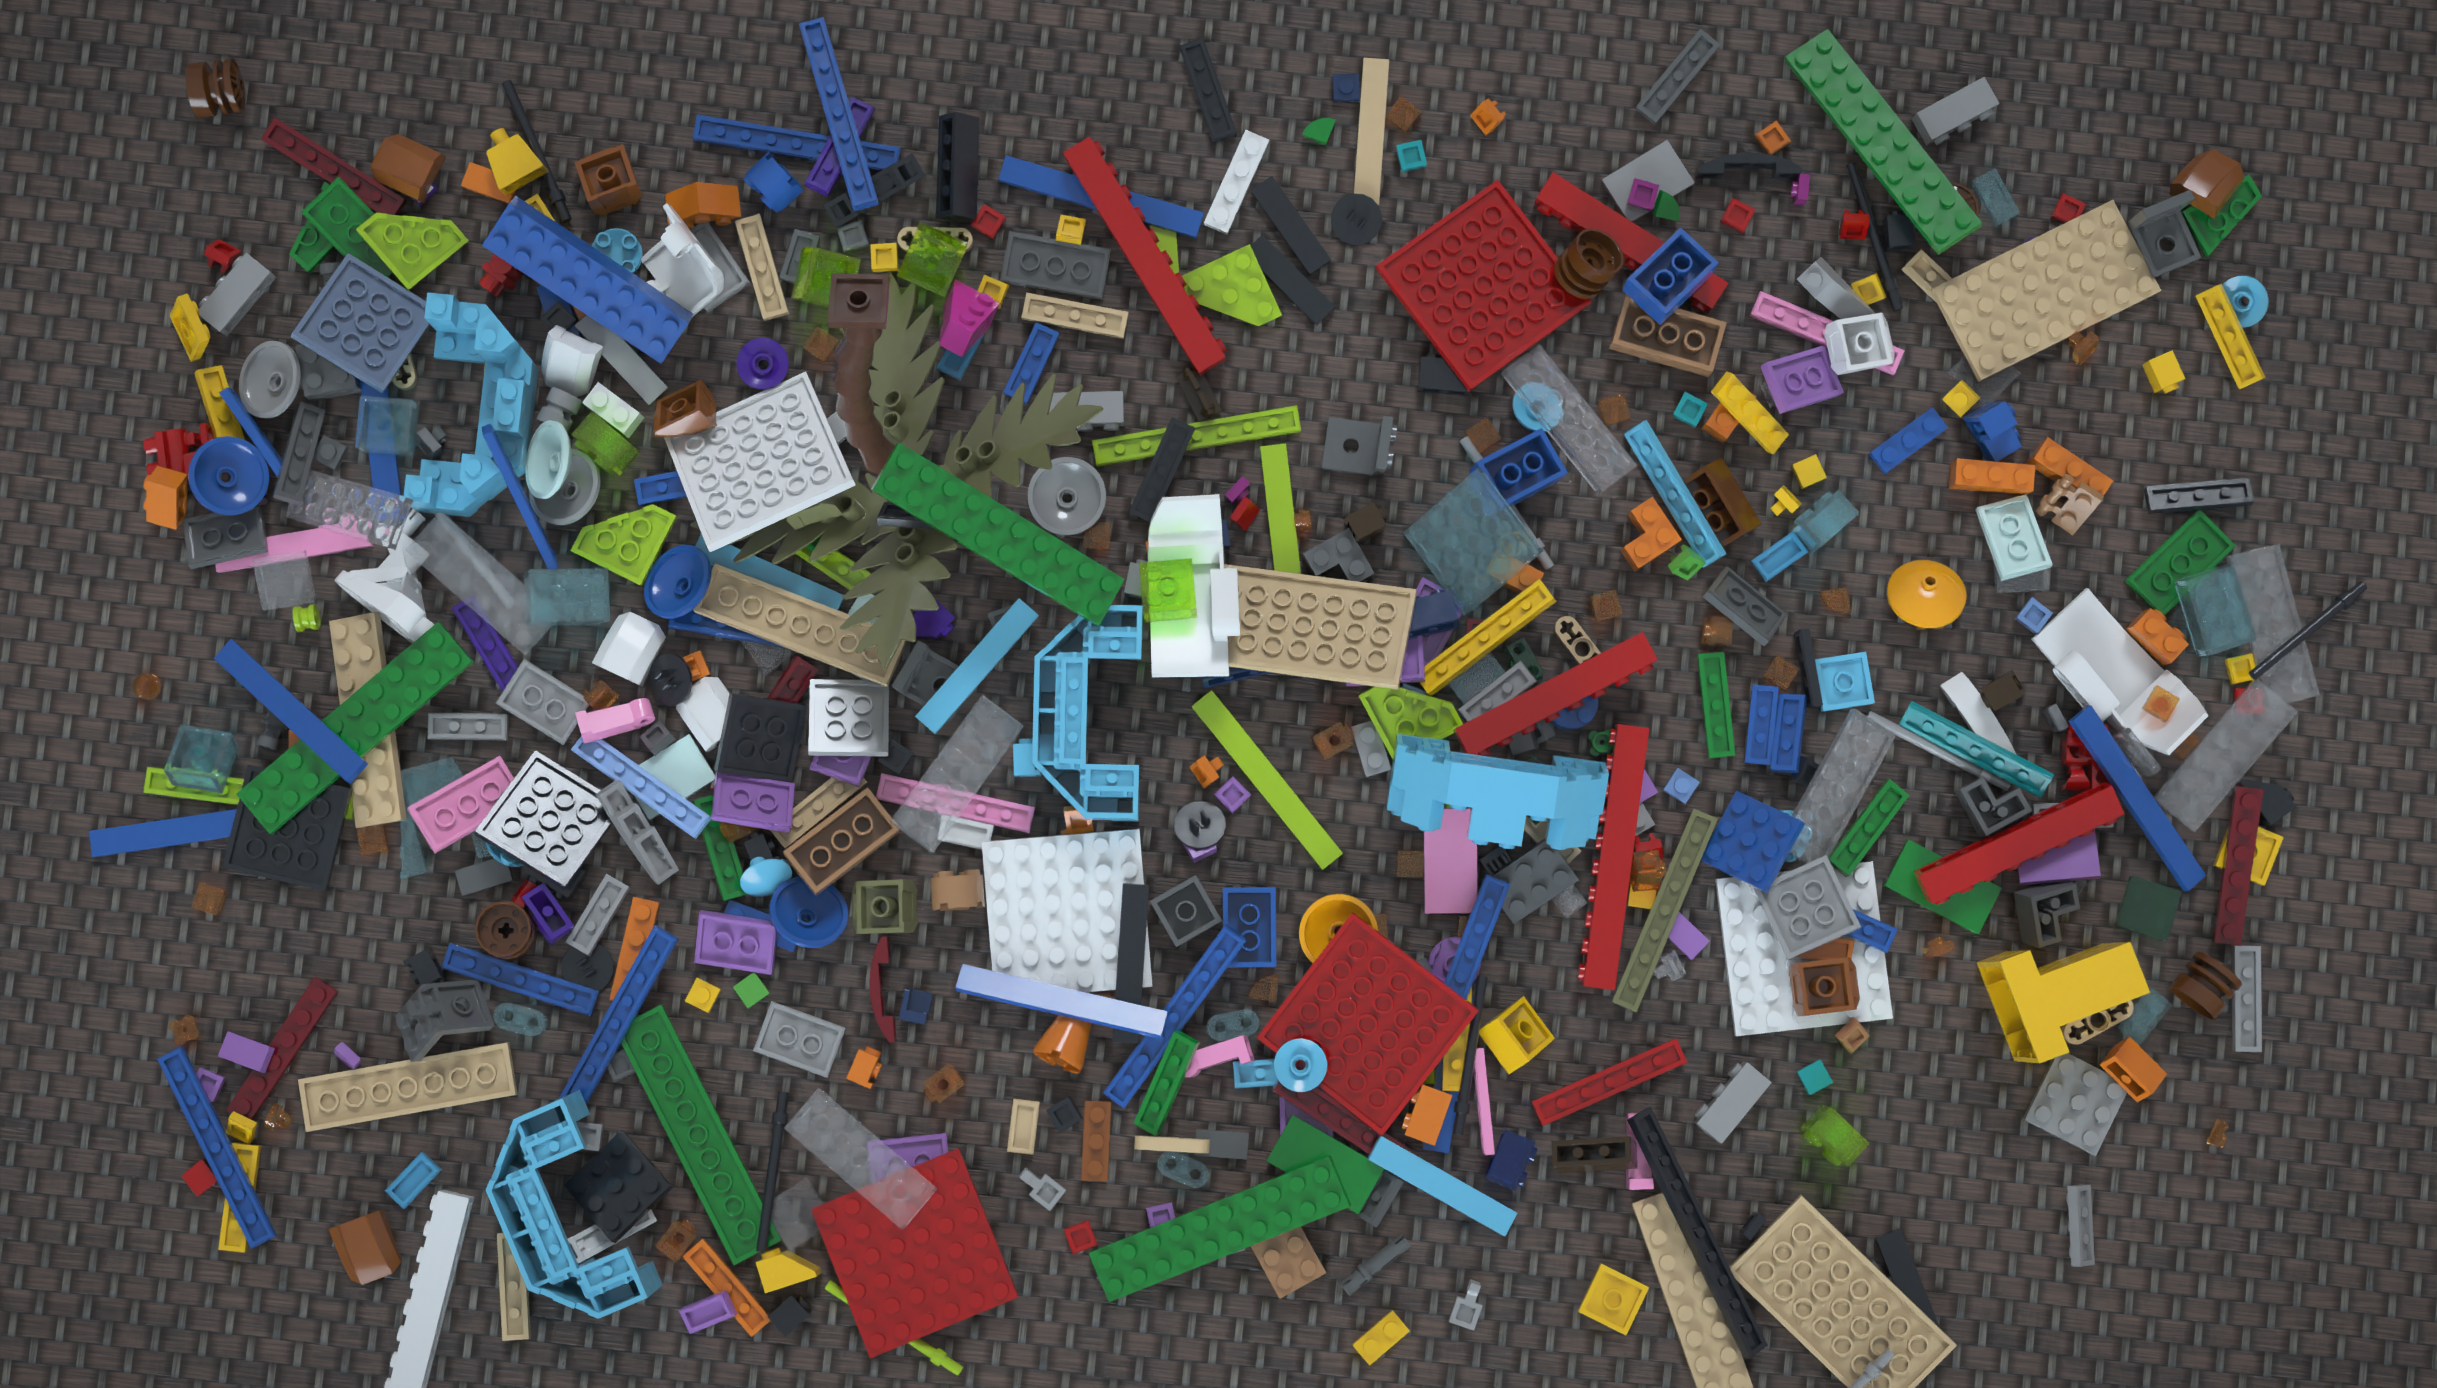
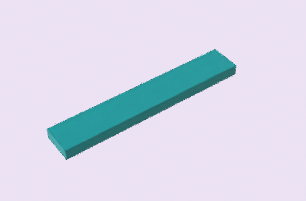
(1976, 749)

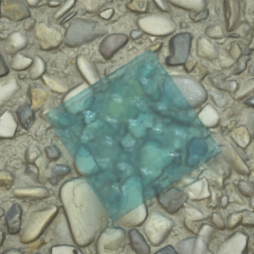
(1472, 541)

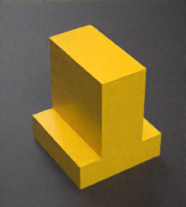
(2039, 1000)

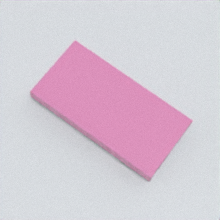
(460, 805)
(1450, 865)

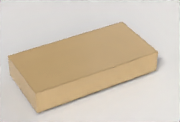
(1023, 1126)

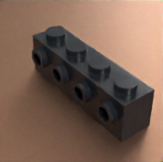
(959, 164)

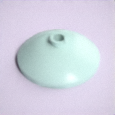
(548, 459)

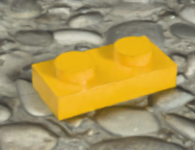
(1380, 1337)

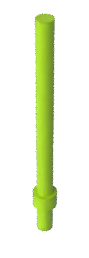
(937, 1356)

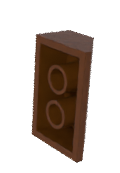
(1722, 502)

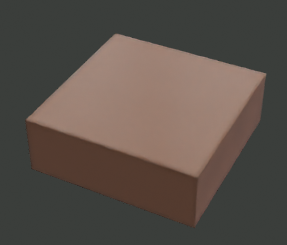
(1852, 1035)

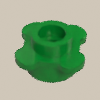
(1595, 738)

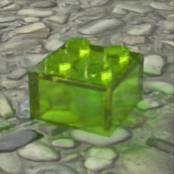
(932, 259)
(815, 271)
(600, 439)
(1168, 590)
(1834, 1135)

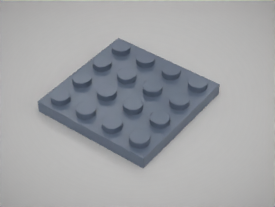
(363, 323)

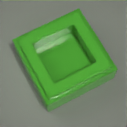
(751, 990)

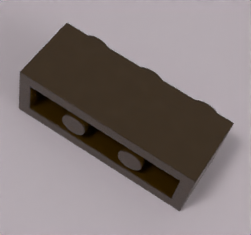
(1594, 1154)

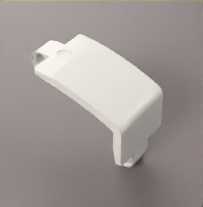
(683, 266)

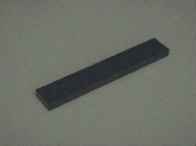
(1131, 951)

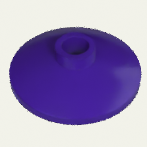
(756, 352)

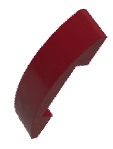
(886, 1023)

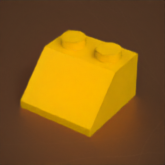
(1516, 1035)
(784, 1269)

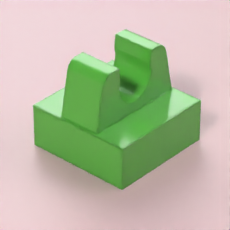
(1686, 563)

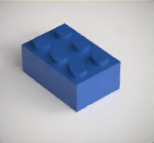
(1670, 276)
(1523, 467)
(1252, 915)

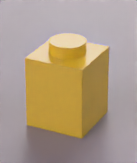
(2164, 372)

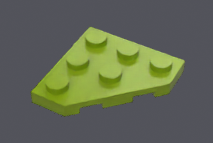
(411, 244)
(1234, 287)
(626, 542)
(1408, 714)

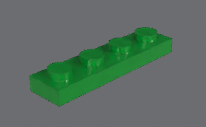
(1716, 705)
(1867, 827)
(721, 855)
(1166, 1082)

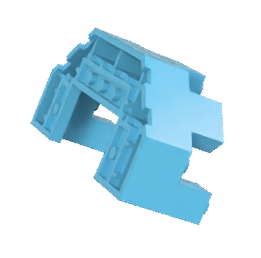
(507, 402)
(1061, 715)
(1498, 792)
(534, 1226)

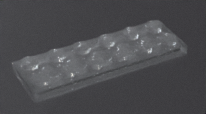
(1568, 419)
(352, 509)
(476, 580)
(2274, 621)
(2224, 755)
(956, 773)
(1839, 785)
(860, 1158)

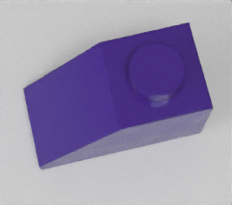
(933, 623)
(547, 914)

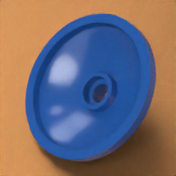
(246, 474)
(677, 581)
(825, 913)

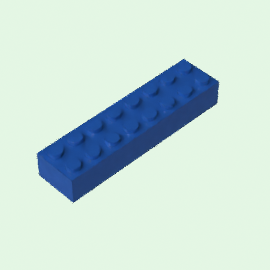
(587, 279)

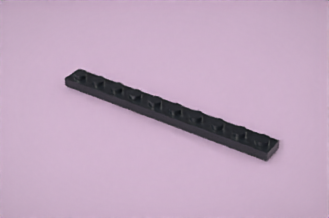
(1697, 1233)

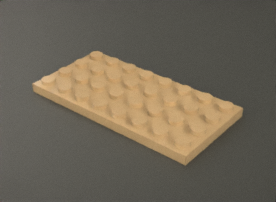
(2045, 290)
(1321, 627)
(1838, 1301)

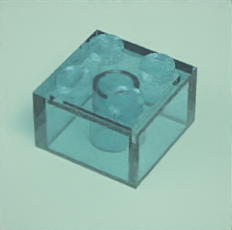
(386, 426)
(1828, 518)
(201, 759)

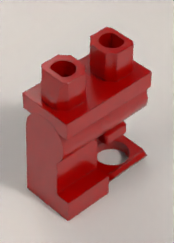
(499, 276)
(174, 447)
(2075, 756)

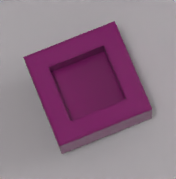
(1800, 189)
(1642, 194)
(1238, 491)

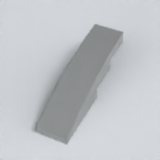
(623, 359)
(637, 832)

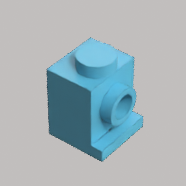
(1023, 759)

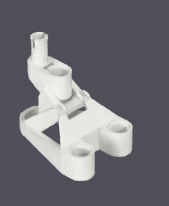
(401, 597)

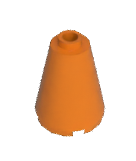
(1064, 1043)

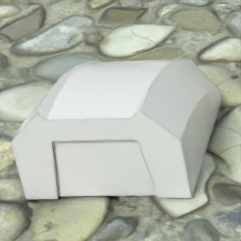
(1859, 343)
(569, 361)
(630, 647)
(705, 711)

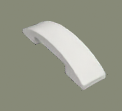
(1974, 712)
(594, 1240)

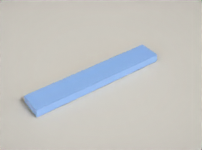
(643, 785)

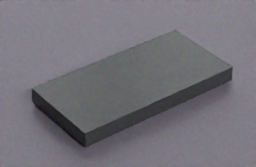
(1055, 266)

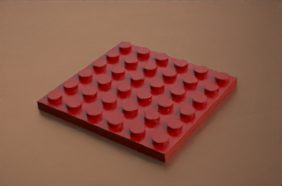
(1481, 285)
(1374, 1018)
(920, 1276)

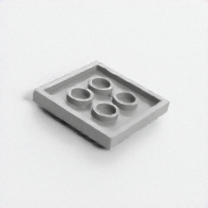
(848, 718)
(1808, 908)
(2076, 1103)

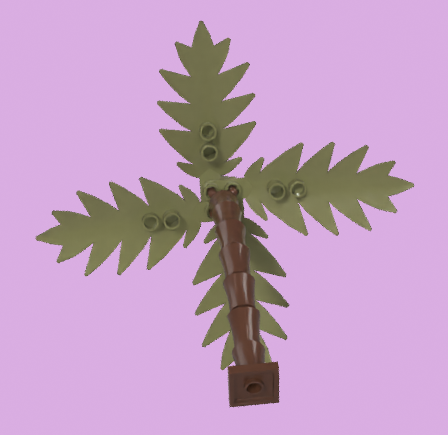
(877, 334)

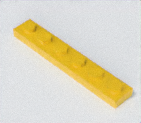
(1486, 636)

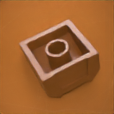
(406, 166)
(2211, 179)
(608, 180)
(685, 412)
(1824, 986)
(366, 1247)

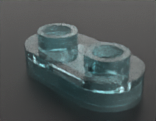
(521, 1019)
(1232, 1024)
(1183, 1168)

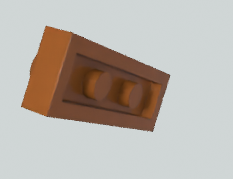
(1096, 1141)

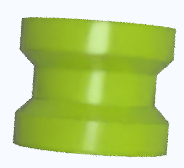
(306, 618)

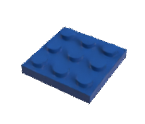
(1752, 841)

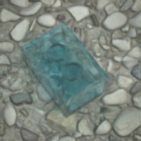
(567, 596)
(2215, 610)

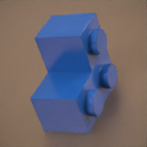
(1994, 429)

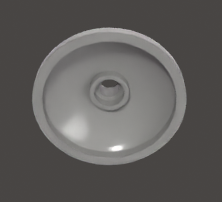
(269, 379)
(1067, 477)
(563, 506)

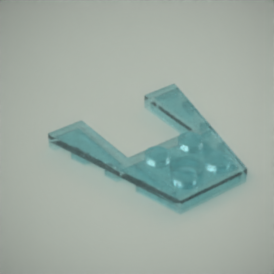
(417, 784)

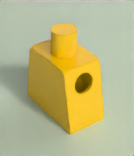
(513, 162)

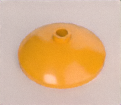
(1923, 603)
(1324, 916)

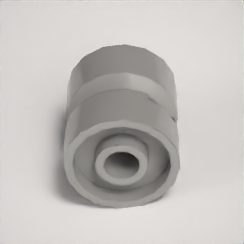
(559, 408)

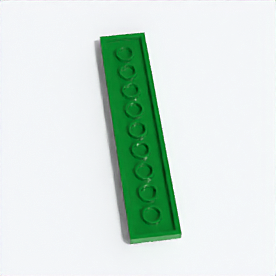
(1883, 142)
(997, 534)
(360, 722)
(697, 1132)
(1220, 1228)

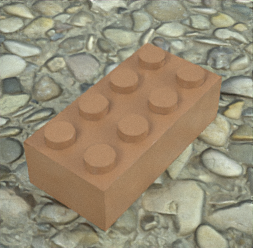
(1681, 341)
(841, 841)
(1288, 1261)

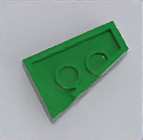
(2210, 231)
(311, 246)

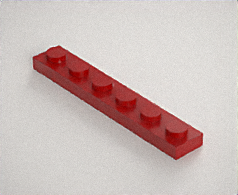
(1609, 1081)

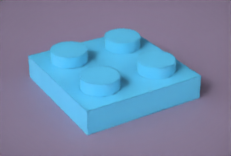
(1844, 681)

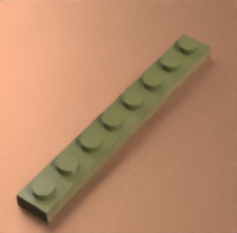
(1664, 910)

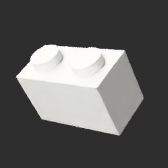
(613, 410)

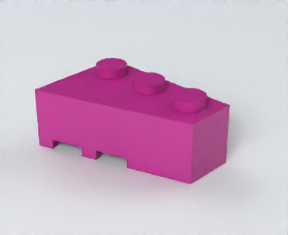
(965, 317)

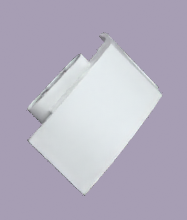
(1194, 646)
(2114, 674)

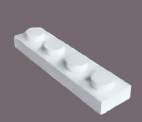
(1236, 182)

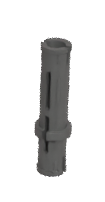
(1374, 1265)

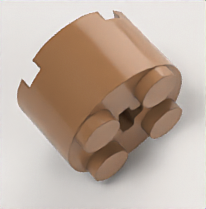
(958, 891)

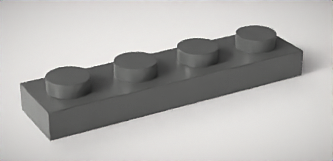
(1677, 76)
(299, 453)

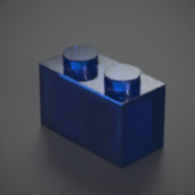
(1510, 1160)

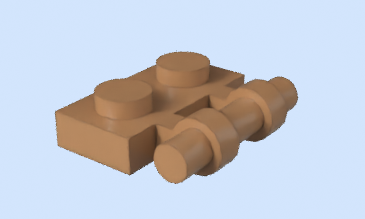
(2075, 509)

